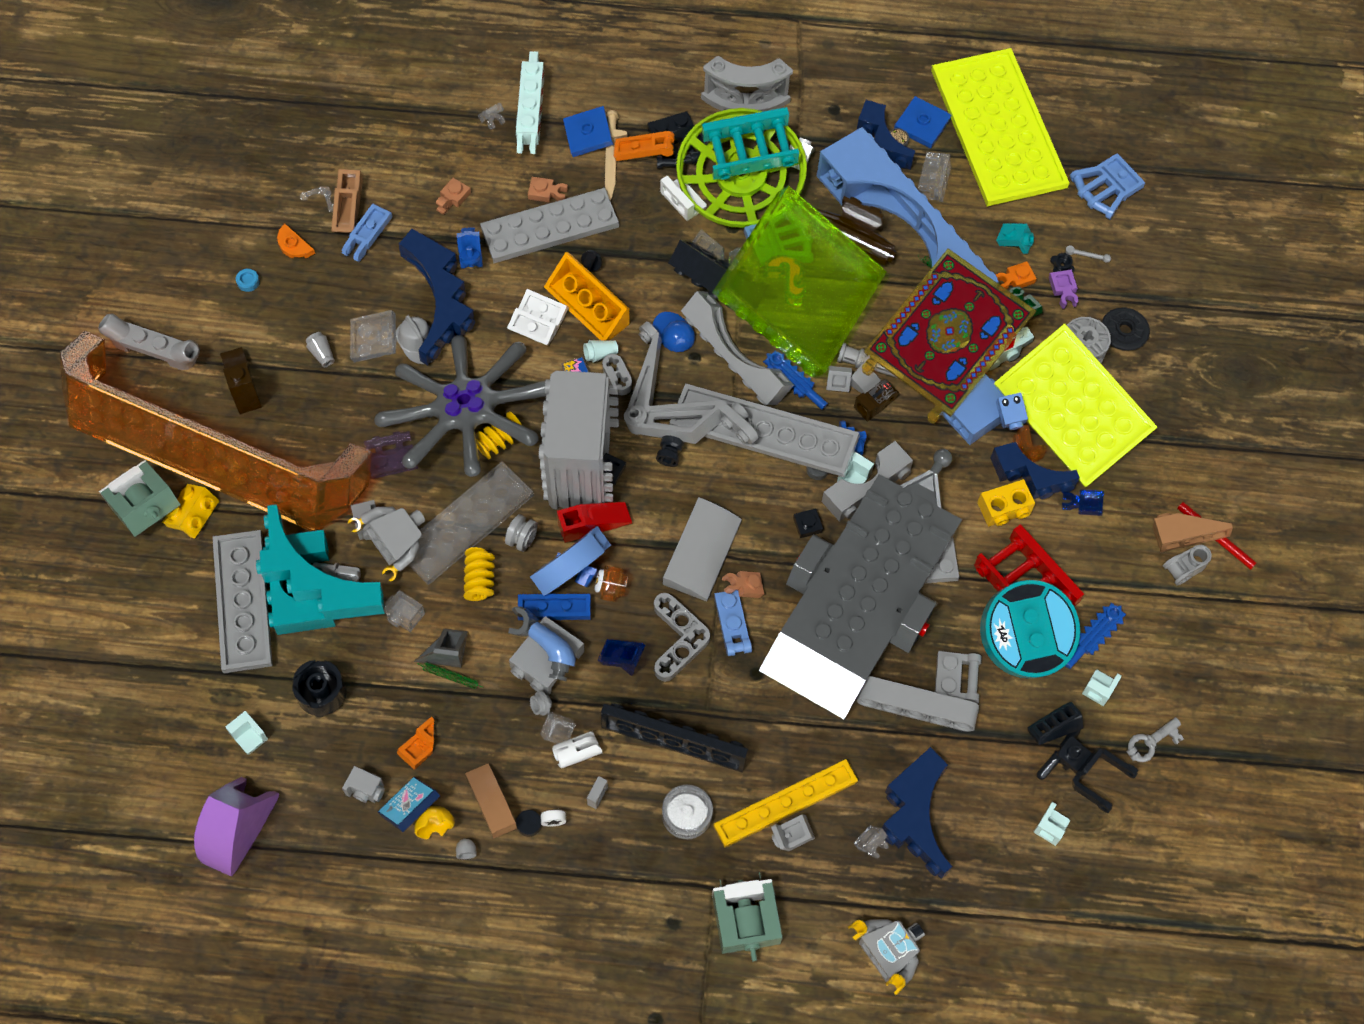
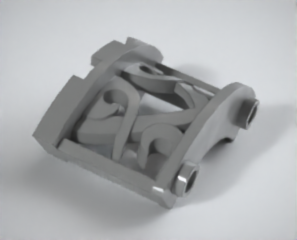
(723, 77)

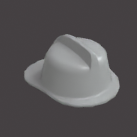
(411, 336)

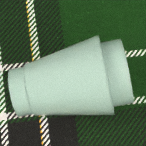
(598, 349)

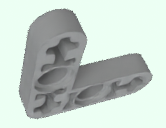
(686, 632)

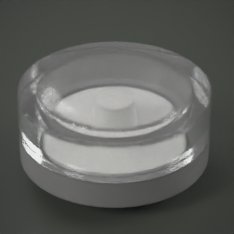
(687, 811)

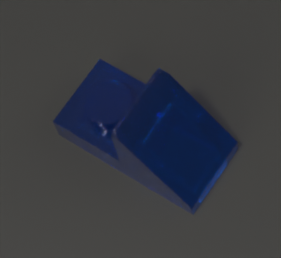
(621, 654)

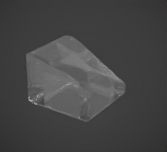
(557, 728)

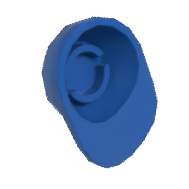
(674, 331)

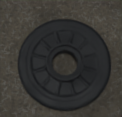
(1136, 321)

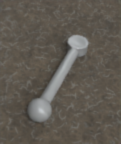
(1070, 250)

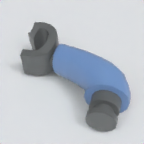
(557, 648)

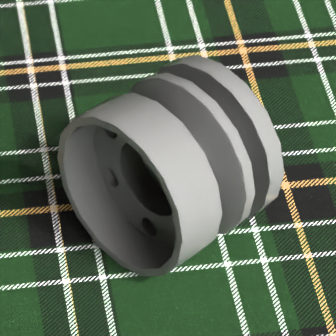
(1092, 334)

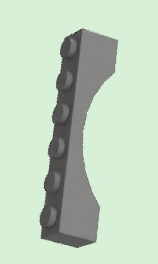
(707, 316)

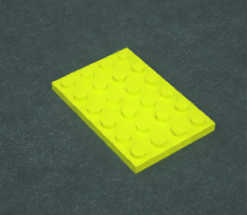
(1076, 405)

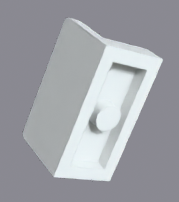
(673, 193)

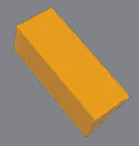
(587, 298)

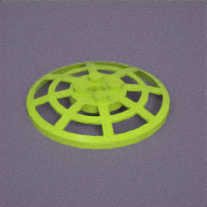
(737, 185)

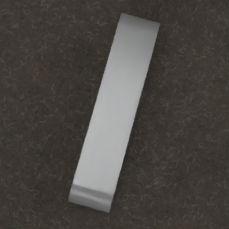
(919, 704)

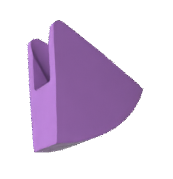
(230, 825)

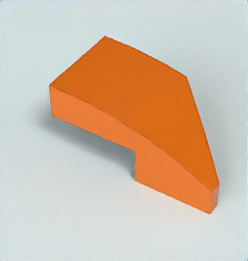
(419, 746)

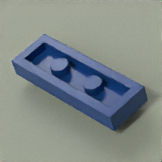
(557, 606)

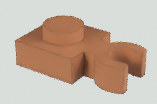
(543, 189)
(747, 583)

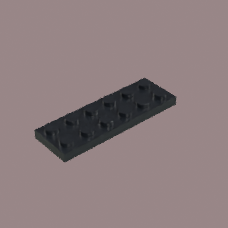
(681, 740)

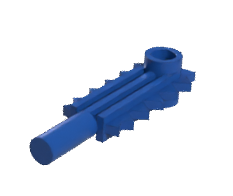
(802, 385)
(1095, 634)

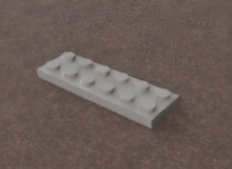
(549, 225)
(241, 602)

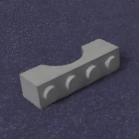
(845, 497)

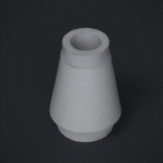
(319, 347)

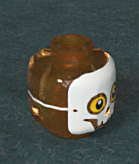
(611, 583)

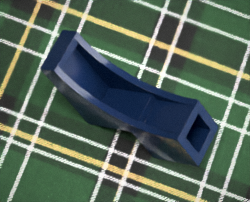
(873, 122)
(1042, 482)

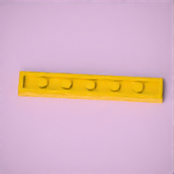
(785, 803)

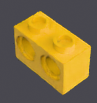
(1003, 498)

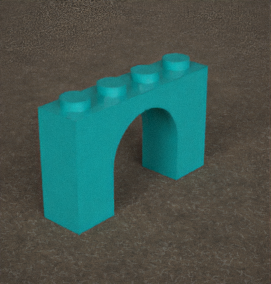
(293, 615)

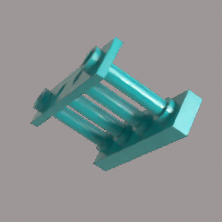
(745, 124)

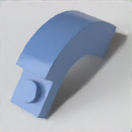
(570, 561)

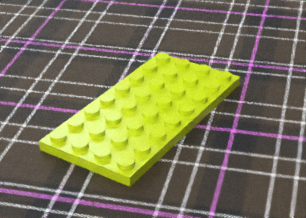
(999, 127)

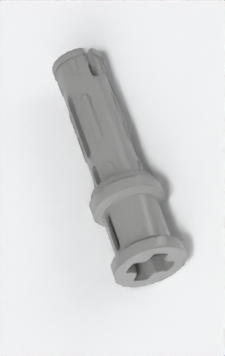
(857, 357)

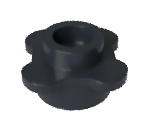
(1062, 258)

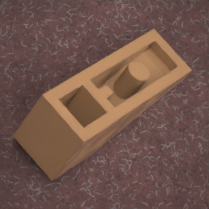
(1185, 530)

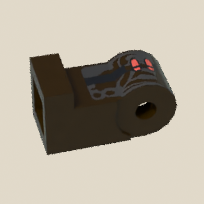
(875, 399)

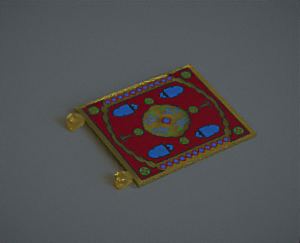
(948, 333)

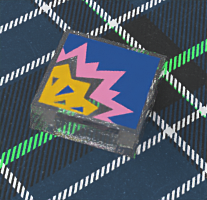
(575, 365)

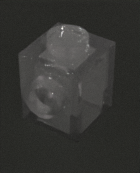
(403, 611)

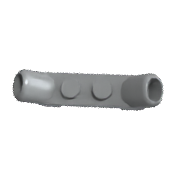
(128, 336)

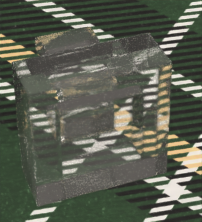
(492, 113)
(870, 840)

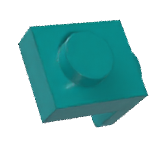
(1016, 235)

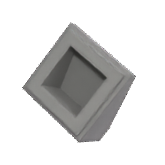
(863, 382)

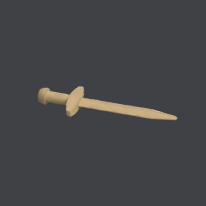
(610, 161)

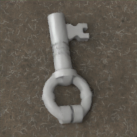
(1151, 740)

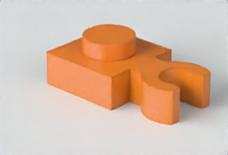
(1018, 276)

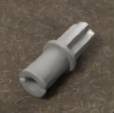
(338, 571)

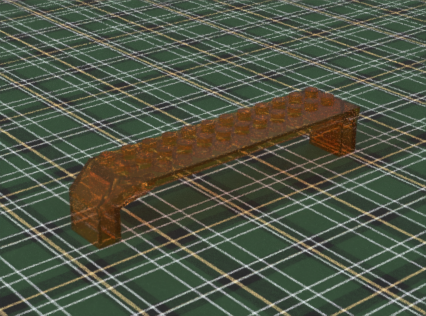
(304, 495)

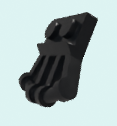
(680, 125)

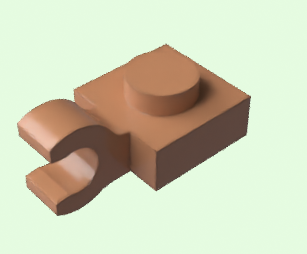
(452, 194)

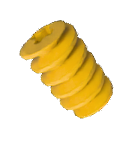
(494, 437)
(478, 574)

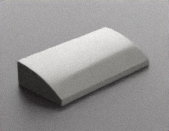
(701, 550)

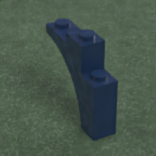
(911, 823)

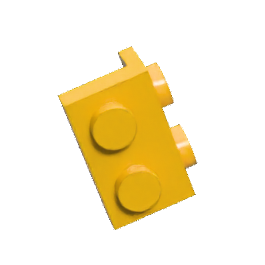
(195, 508)

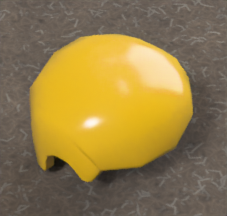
(433, 820)

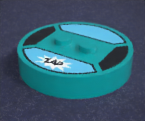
(1030, 629)

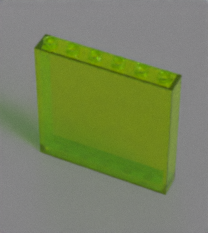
(800, 282)

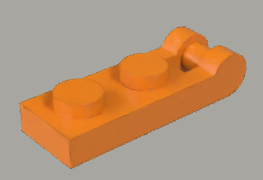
(644, 146)

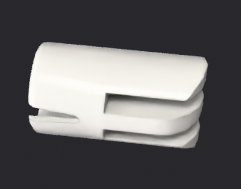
(576, 749)

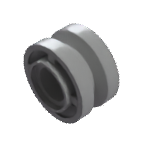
(521, 533)

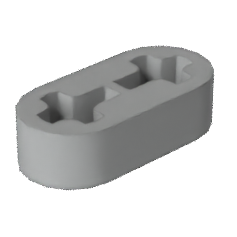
(621, 372)

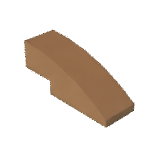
(347, 200)
(491, 801)

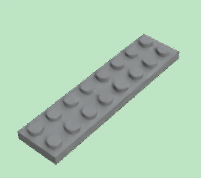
(781, 433)

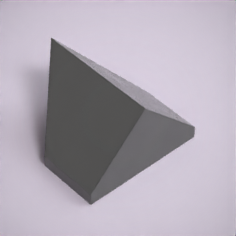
(446, 650)

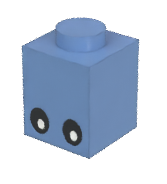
(1012, 411)

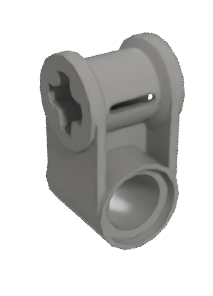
(1185, 566)

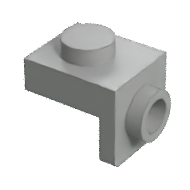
(792, 833)

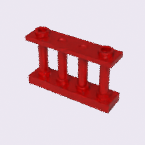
(1036, 558)

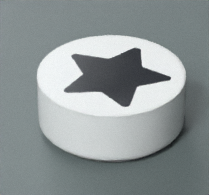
(553, 818)

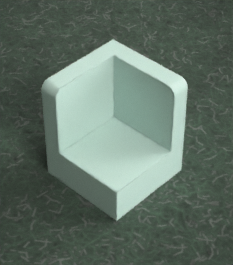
(858, 470)
(1101, 687)
(246, 733)
(1052, 825)

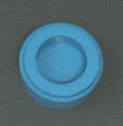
(247, 280)

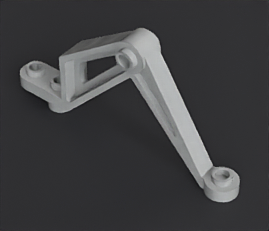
(641, 414)

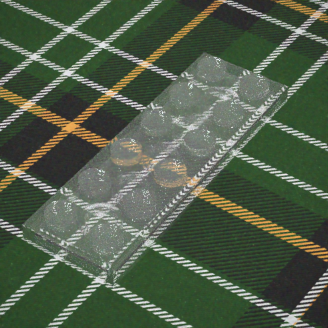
(468, 521)

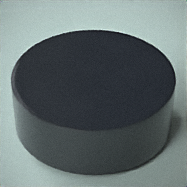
(528, 823)

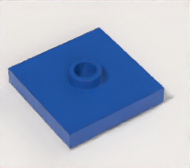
(923, 121)
(588, 131)

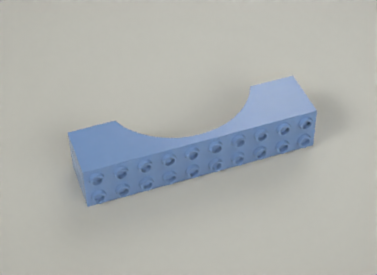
(864, 171)

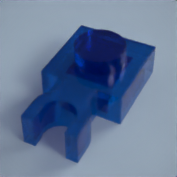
(1089, 502)

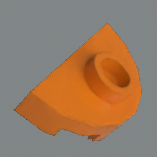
(292, 244)

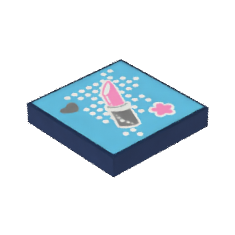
(408, 804)

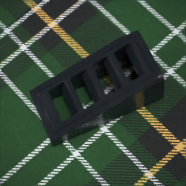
(1064, 721)

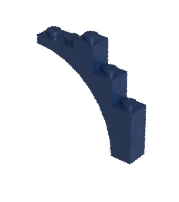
(437, 267)

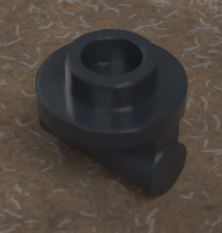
(591, 260)

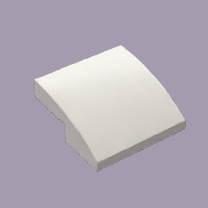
(538, 317)

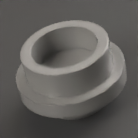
(540, 703)

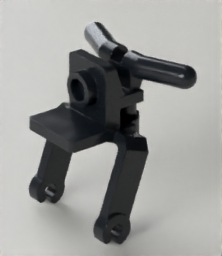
(1080, 760)

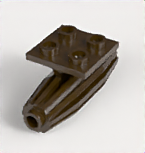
(860, 225)

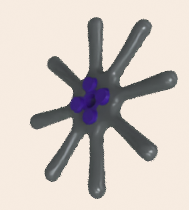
(463, 405)

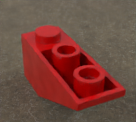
(580, 519)

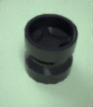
(670, 450)

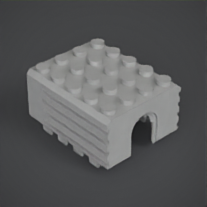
(577, 438)

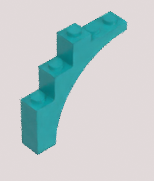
(334, 596)

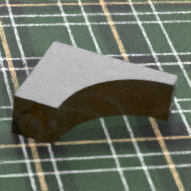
(240, 380)

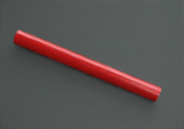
(1224, 542)

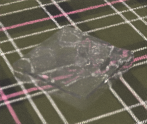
(373, 336)

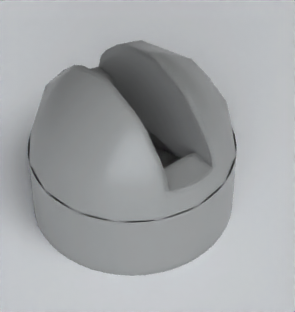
(465, 849)

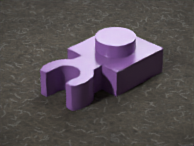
(1064, 285)

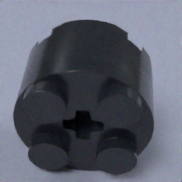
(323, 675)

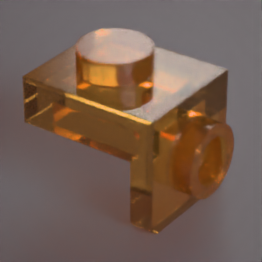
(1024, 442)

